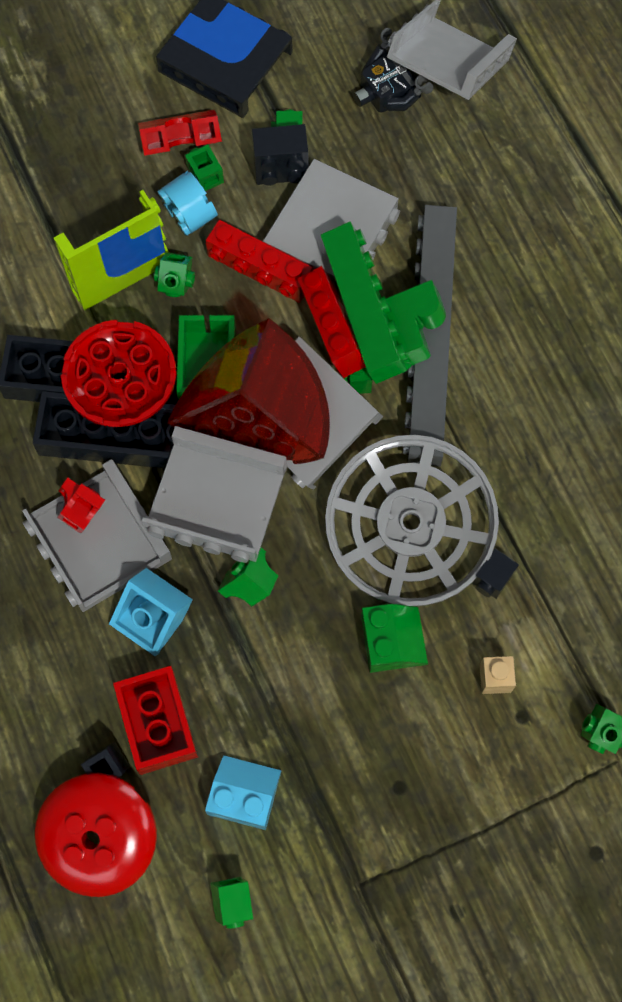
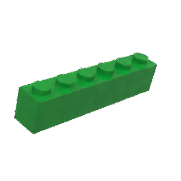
(363, 302)

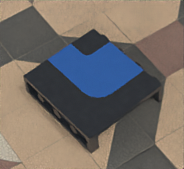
(222, 53)

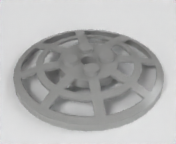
(416, 502)

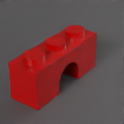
(193, 128)

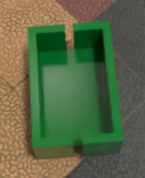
(198, 346)

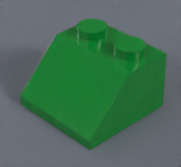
(393, 637)

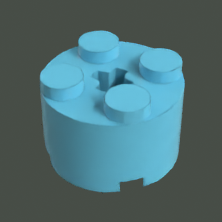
(187, 202)

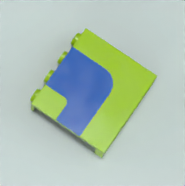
(115, 257)

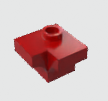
(79, 504)

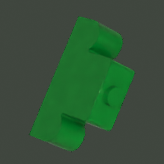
(411, 313)

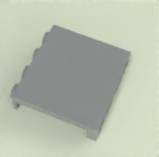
(323, 202)
(348, 419)
(109, 548)

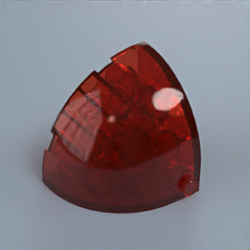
(260, 396)

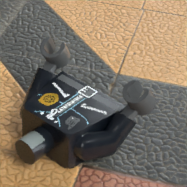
(387, 82)

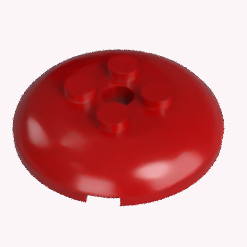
(115, 349)
(113, 812)

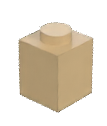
(497, 675)

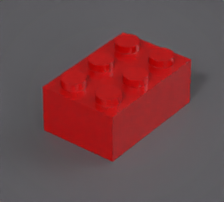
(155, 720)

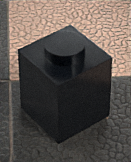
(495, 574)
(107, 761)

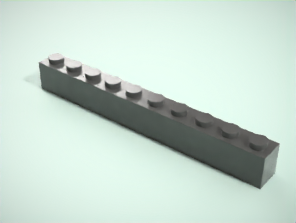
(431, 375)

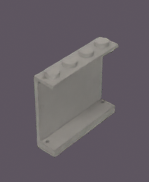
(447, 53)
(216, 495)

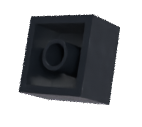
(280, 154)

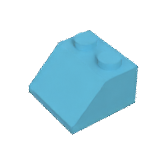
(150, 611)
(243, 792)

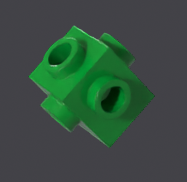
(174, 274)
(603, 730)

